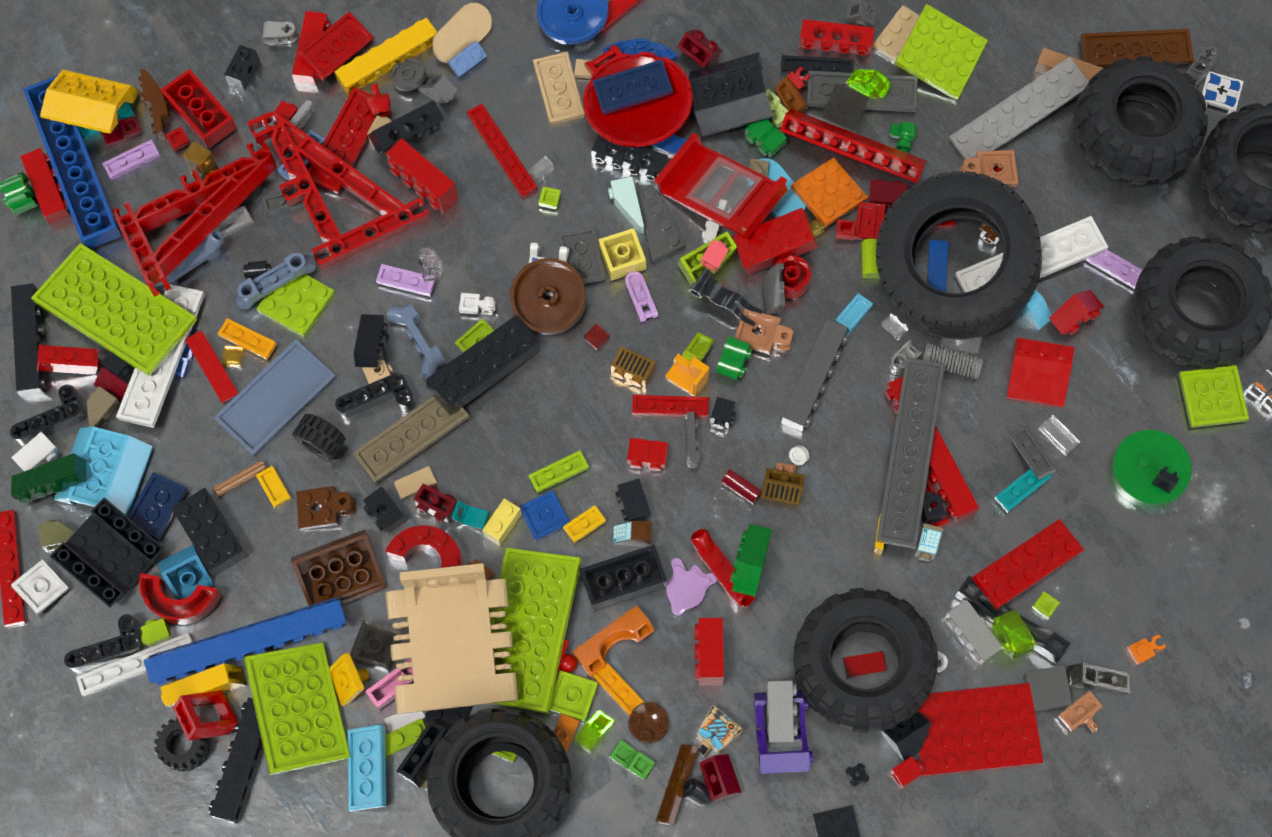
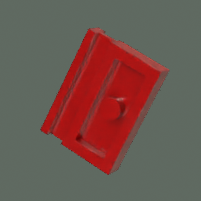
(869, 220)

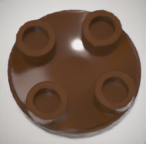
(648, 722)

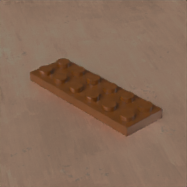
(1161, 45)

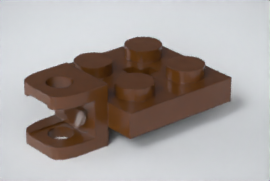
(332, 505)

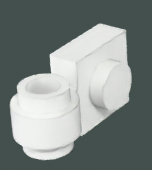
(471, 303)

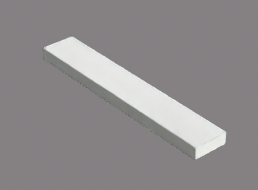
(125, 667)

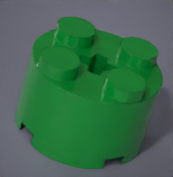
(18, 193)

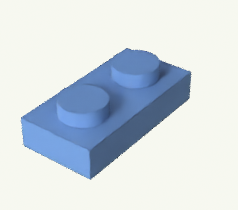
(466, 58)

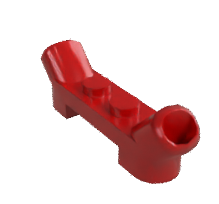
(719, 565)

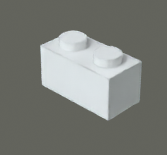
(711, 231)

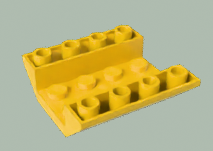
(86, 100)

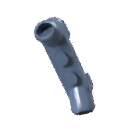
(206, 250)
(290, 269)
(408, 317)

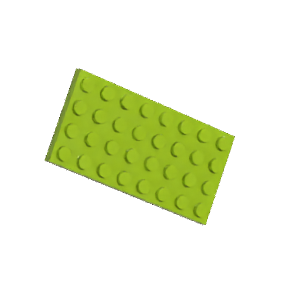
(114, 309)
(537, 616)

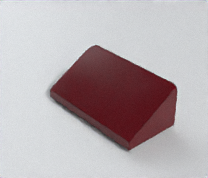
(111, 384)

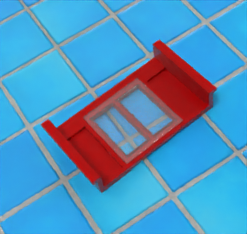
(719, 187)

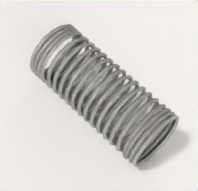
(977, 363)

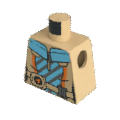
(717, 732)

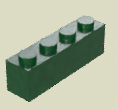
(48, 478)

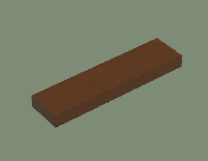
(674, 790)

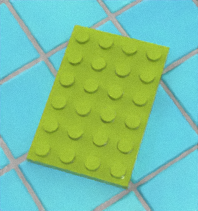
(296, 708)

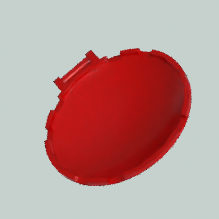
(644, 122)

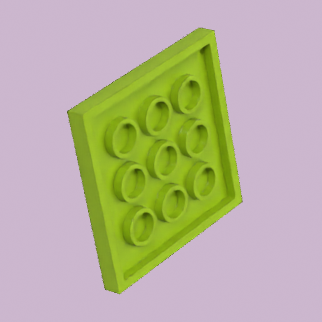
(941, 52)

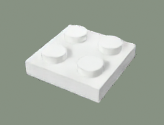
(39, 587)

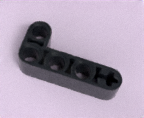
(375, 399)
(47, 418)
(104, 647)

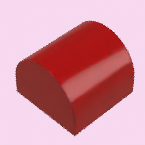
(845, 229)

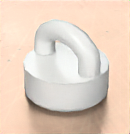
(799, 455)

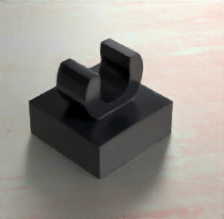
(1165, 480)

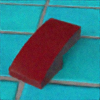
(125, 130)

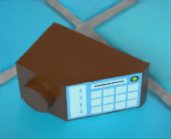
(632, 533)

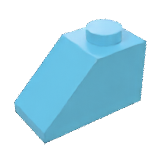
(1037, 311)

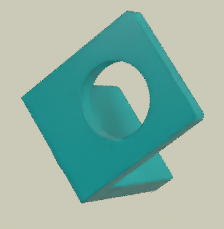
(470, 515)

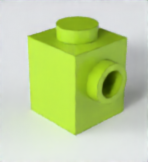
(155, 632)

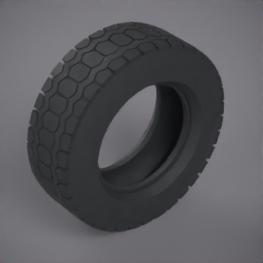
(950, 198)

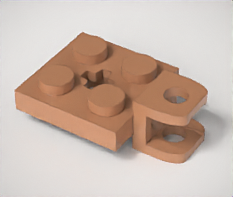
(987, 160)
(772, 334)

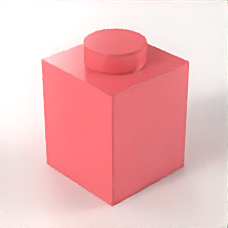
(714, 255)

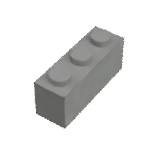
(973, 632)
(781, 710)

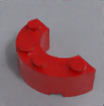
(428, 539)
(181, 611)

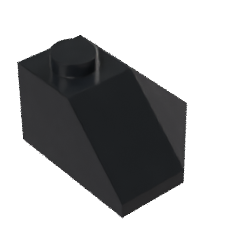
(908, 736)

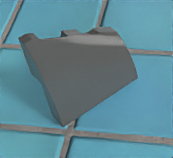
(774, 290)

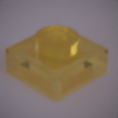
(232, 356)

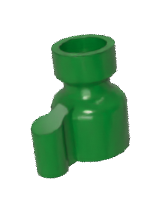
(906, 133)

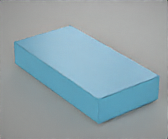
(854, 312)

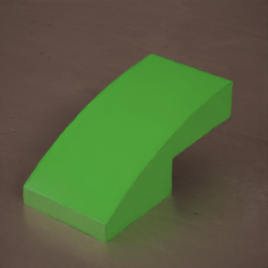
(631, 759)

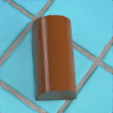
(790, 95)

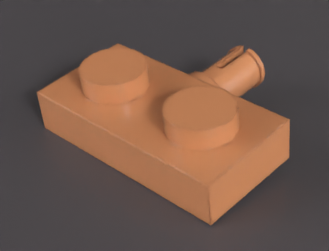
(1081, 712)

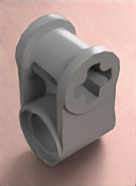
(278, 32)
(907, 350)

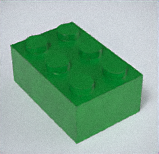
(750, 559)

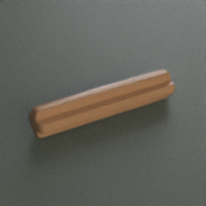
(239, 478)

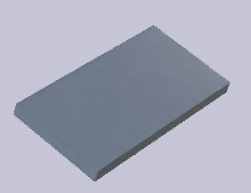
(275, 397)

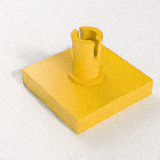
(347, 679)

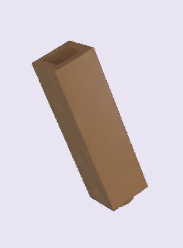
(1049, 59)

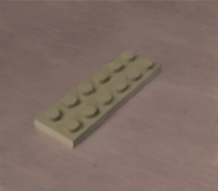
(407, 438)

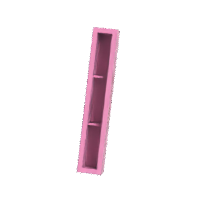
(383, 691)

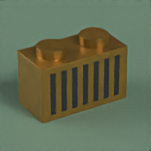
(200, 159)
(632, 367)
(782, 486)

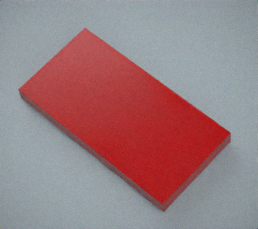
(335, 46)

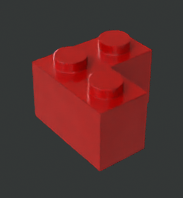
(1077, 309)

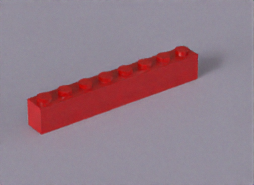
(853, 145)
(942, 469)

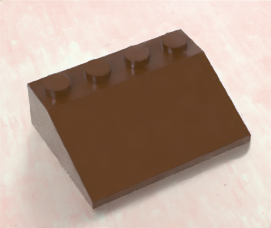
(339, 569)

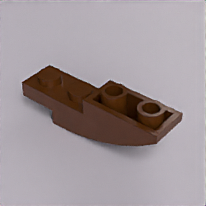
(155, 103)

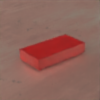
(864, 664)

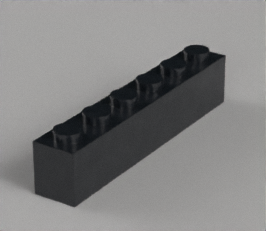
(27, 338)
(238, 768)

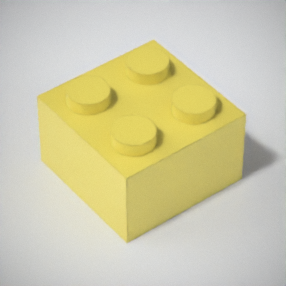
(622, 254)

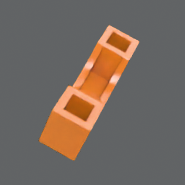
(630, 626)

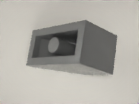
(437, 88)

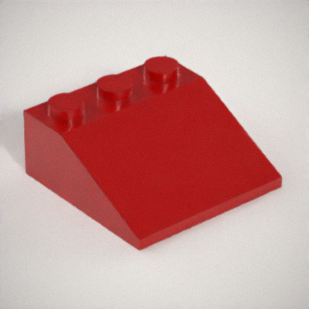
(1040, 372)

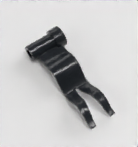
(721, 296)

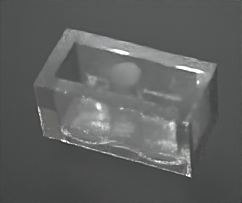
(541, 169)
(895, 327)

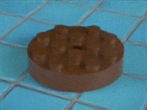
(535, 282)

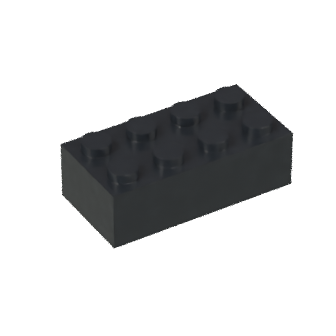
(209, 532)
(623, 577)

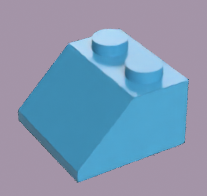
(184, 572)

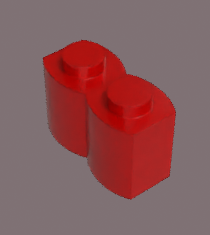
(647, 454)

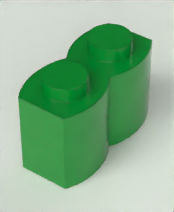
(766, 137)
(733, 358)

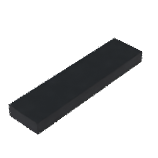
(792, 63)

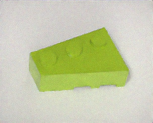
(690, 264)

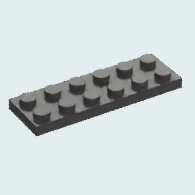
(899, 97)

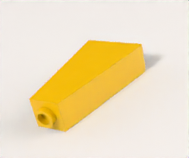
(221, 677)

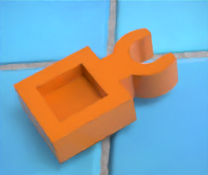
(1144, 650)

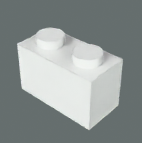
(36, 453)

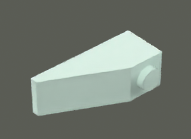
(626, 200)

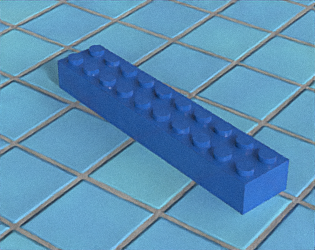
(74, 173)
(245, 639)

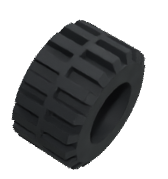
(319, 436)
(184, 761)

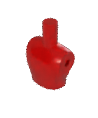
(379, 103)

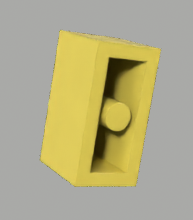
(502, 522)

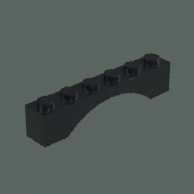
(1046, 641)

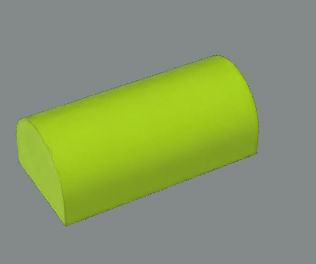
(868, 259)

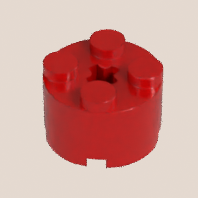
(801, 274)

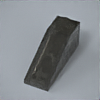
(1098, 678)

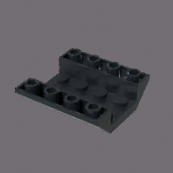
(730, 95)
(108, 553)

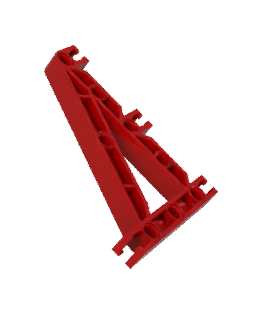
(291, 139)
(213, 200)

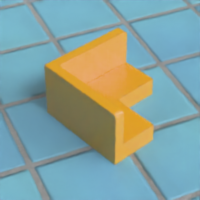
(688, 374)

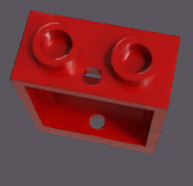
(190, 721)

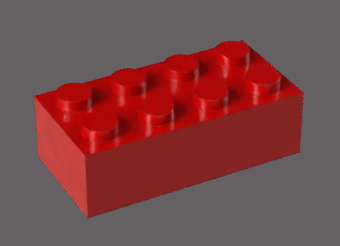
(198, 108)
(422, 176)
(776, 240)

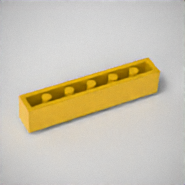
(384, 57)

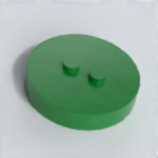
(1141, 459)

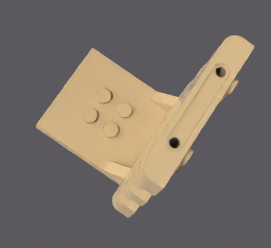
(450, 639)

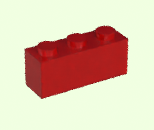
(67, 359)

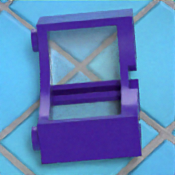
(782, 756)

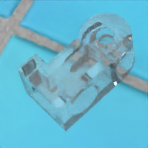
(430, 263)

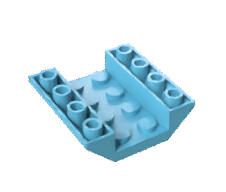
(112, 468)

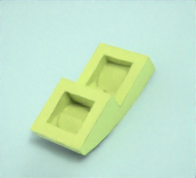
(777, 108)

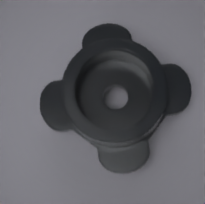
(863, 777)

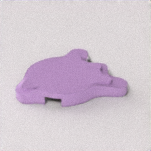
(687, 588)

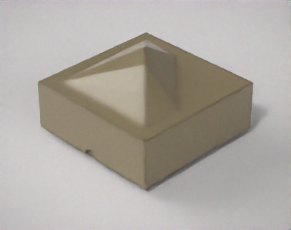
(759, 166)

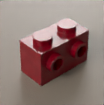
(700, 48)
(434, 502)

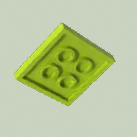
(297, 304)
(1213, 396)

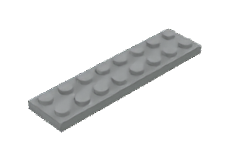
(1021, 110)

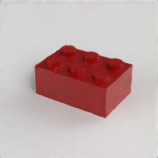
(709, 651)

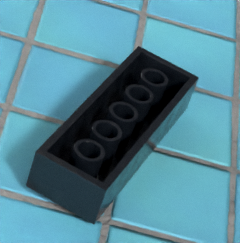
(483, 365)

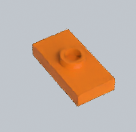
(566, 729)

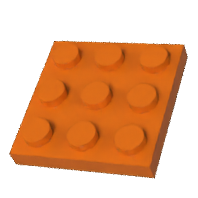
(829, 192)

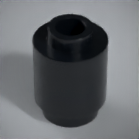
(255, 269)
(697, 792)

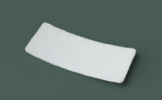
(399, 720)

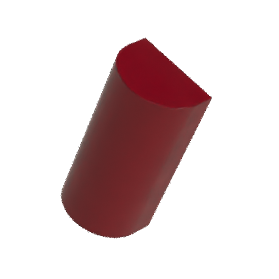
(741, 486)

